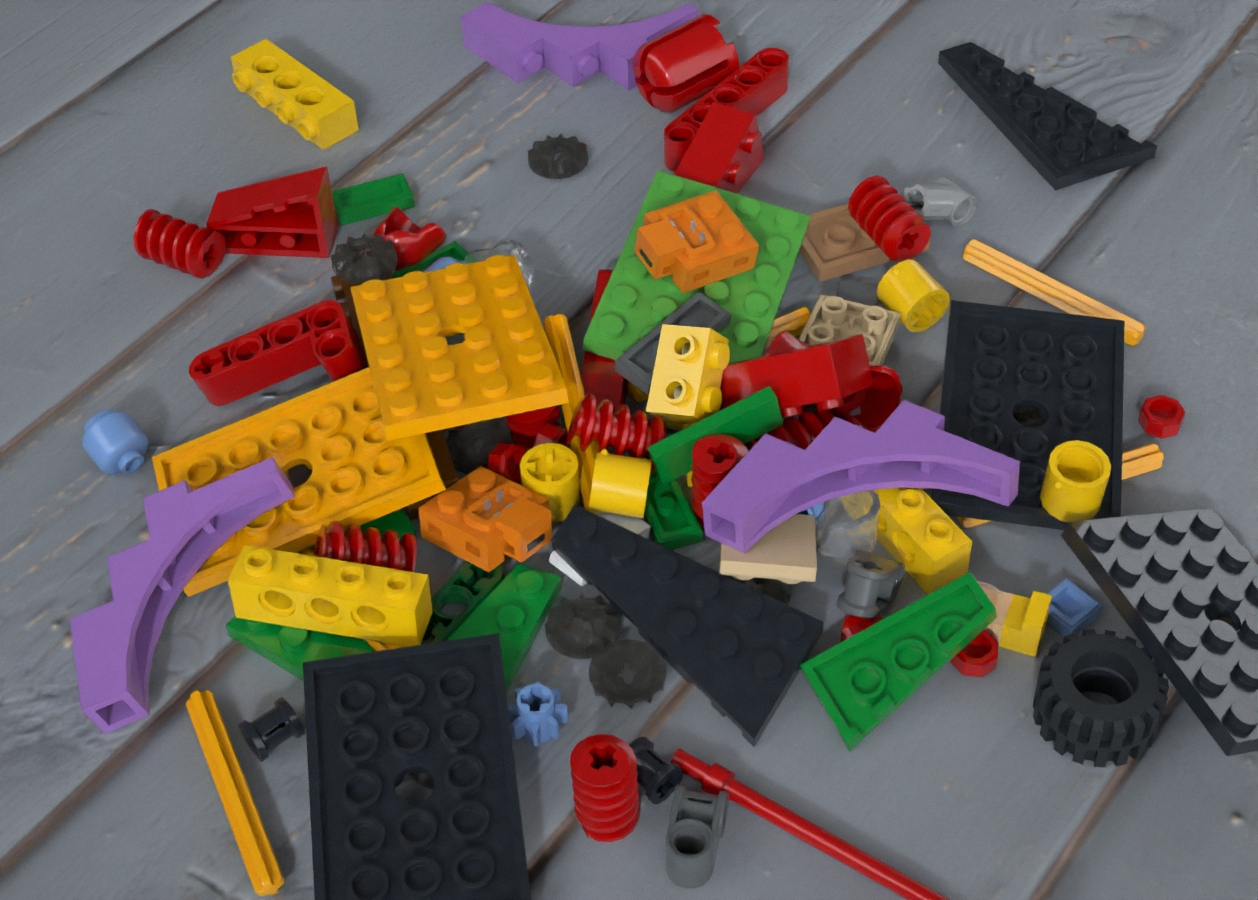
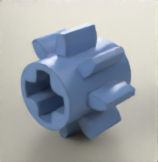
(537, 713)

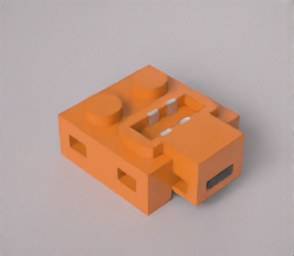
(695, 242)
(487, 518)

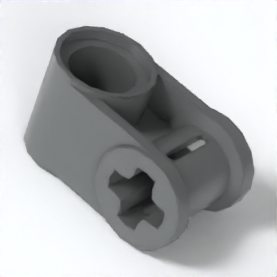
(870, 584)
(694, 827)

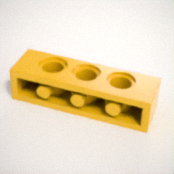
(294, 94)
(922, 537)
(331, 596)

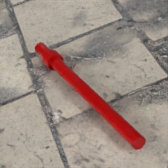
(718, 778)

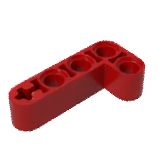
(278, 352)

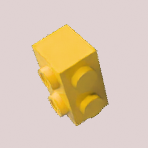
(688, 374)

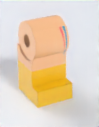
(1019, 619)

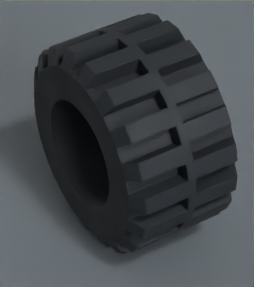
(1092, 728)

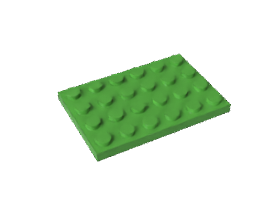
(639, 303)

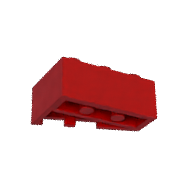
(723, 149)
(278, 216)
(802, 375)

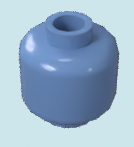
(115, 442)

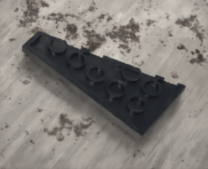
(1044, 125)
(706, 625)

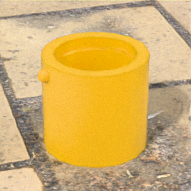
(914, 294)
(553, 473)
(1075, 481)
(619, 485)

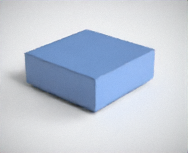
(1071, 608)

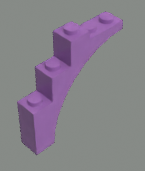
(571, 52)
(847, 459)
(185, 528)

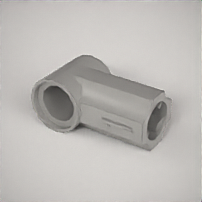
(941, 201)

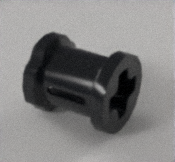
(280, 715)
(654, 773)

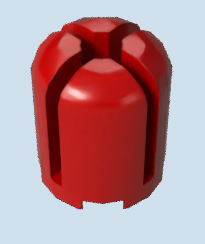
(683, 64)

